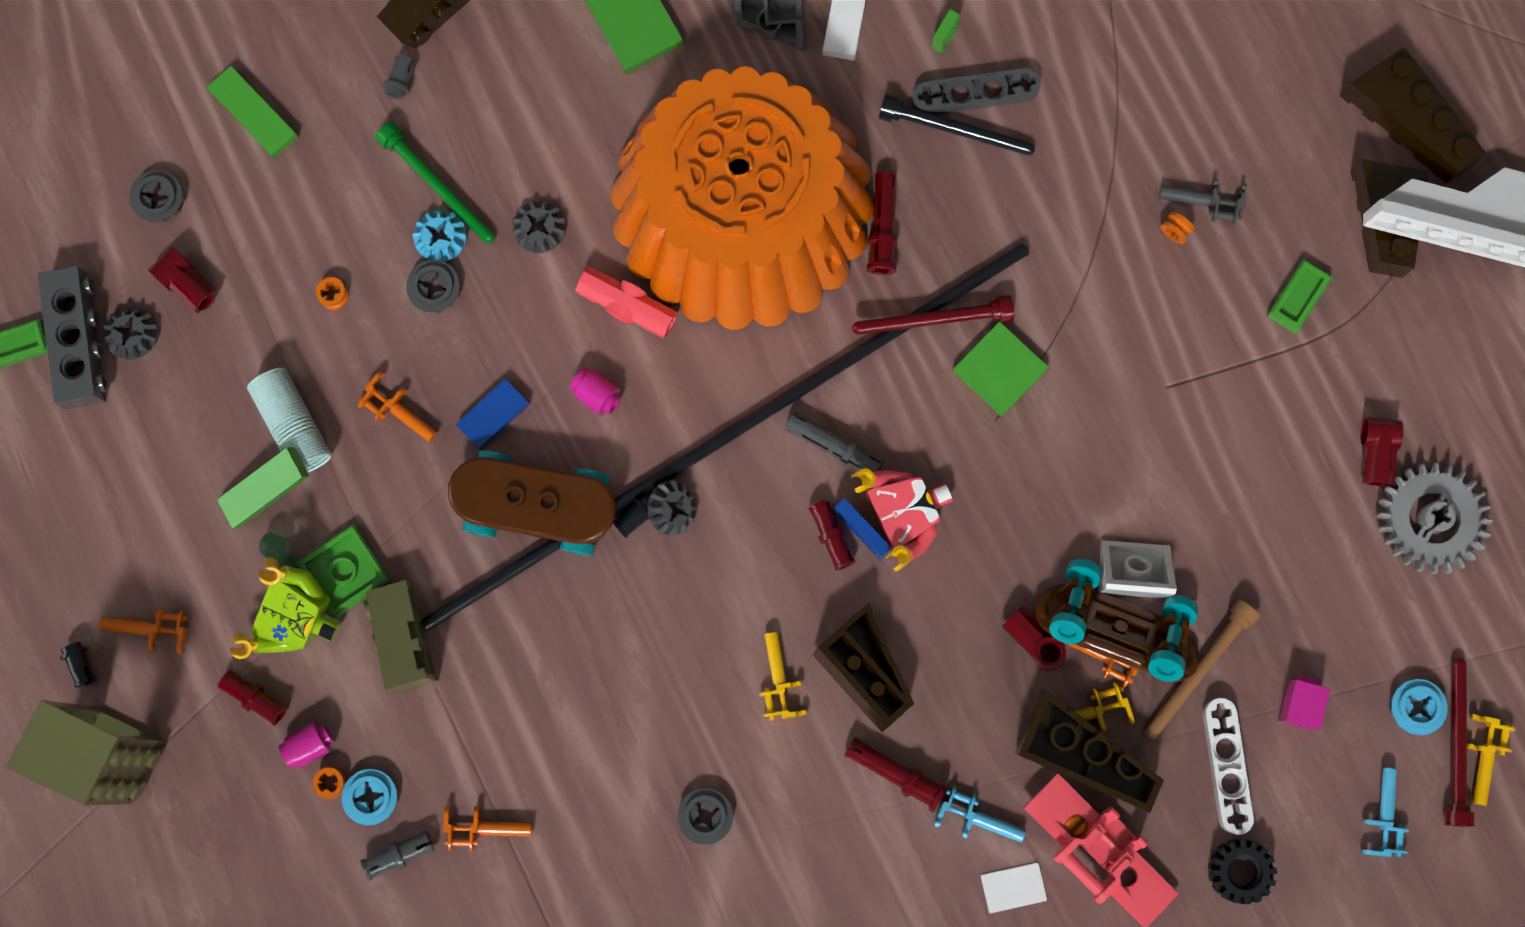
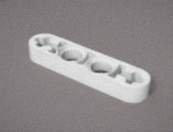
(1233, 765)

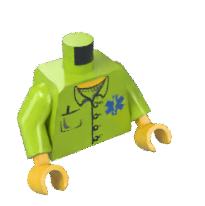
(289, 613)

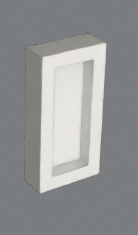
(843, 28)

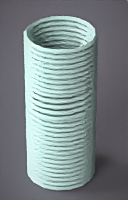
(285, 413)

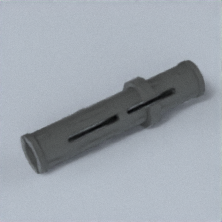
(829, 442)

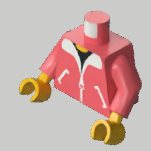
(904, 510)

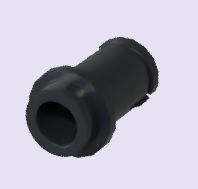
(633, 517)
(78, 664)

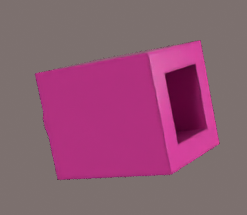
(1304, 703)

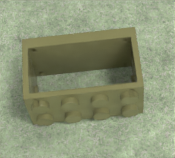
(85, 754)

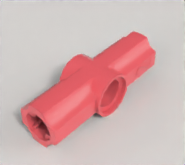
(626, 302)

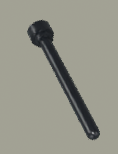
(894, 109)

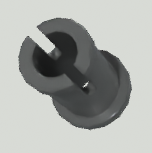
(399, 77)

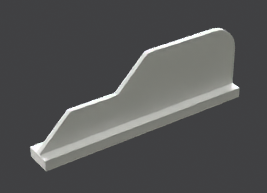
(1480, 222)

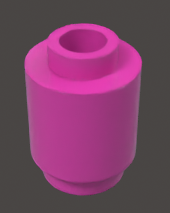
(595, 391)
(306, 745)

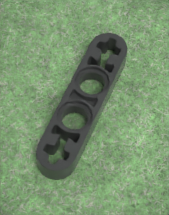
(977, 96)

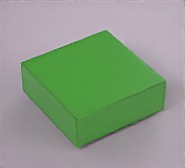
(946, 31)

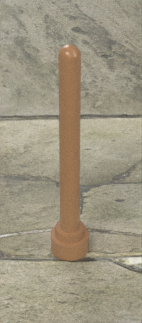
(1241, 618)

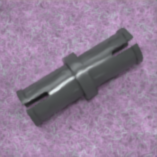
(397, 855)

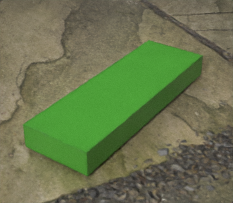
(252, 112)
(263, 487)

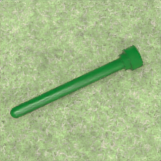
(391, 138)

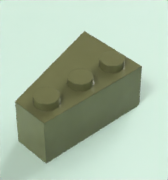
(399, 637)

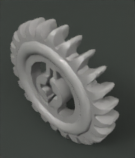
(1450, 491)

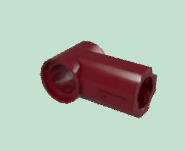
(178, 275)
(1381, 442)
(1031, 637)

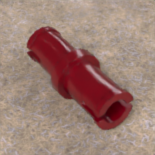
(831, 535)
(252, 697)

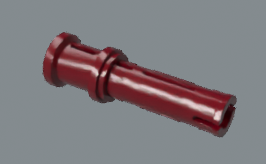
(883, 239)
(911, 781)

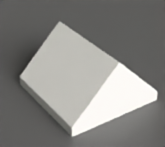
(1136, 570)

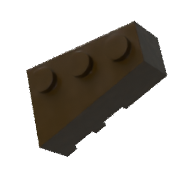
(1384, 251)
(865, 670)

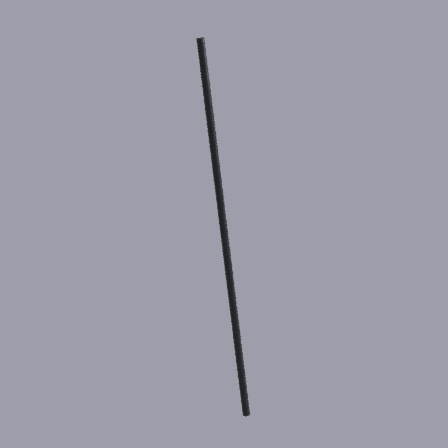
(730, 433)

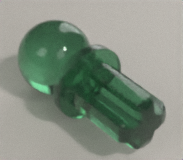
(274, 546)

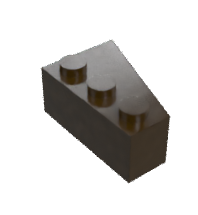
(417, 20)

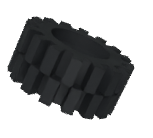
(1263, 871)

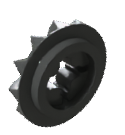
(149, 184)
(538, 241)
(427, 273)
(137, 345)
(660, 512)
(689, 811)

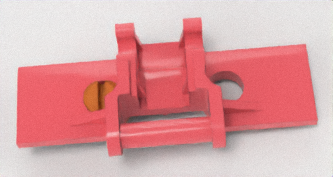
(1108, 842)

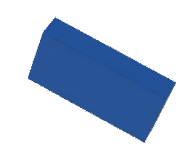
(493, 414)
(862, 529)

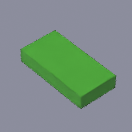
(1299, 296)
(22, 343)

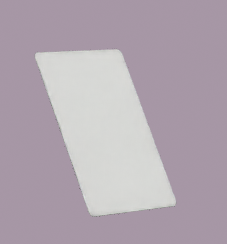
(1013, 887)

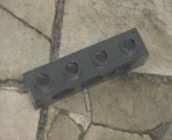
(56, 290)

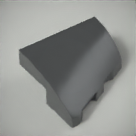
(774, 19)

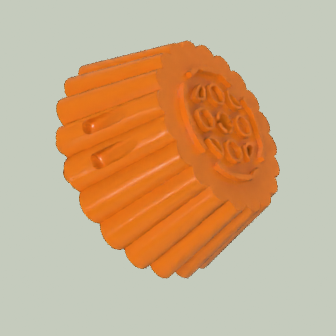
(748, 239)

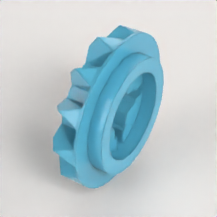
(442, 249)
(1434, 707)
(357, 786)

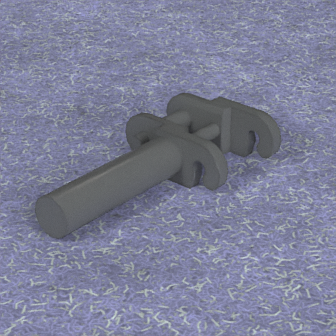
(1207, 199)

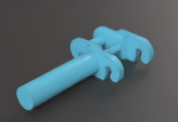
(1387, 811)
(979, 819)

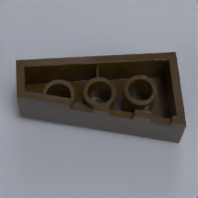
(1415, 114)
(1085, 754)

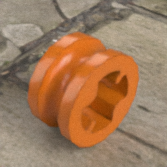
(1177, 228)
(340, 299)
(330, 772)

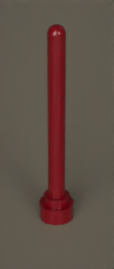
(998, 309)
(1458, 812)

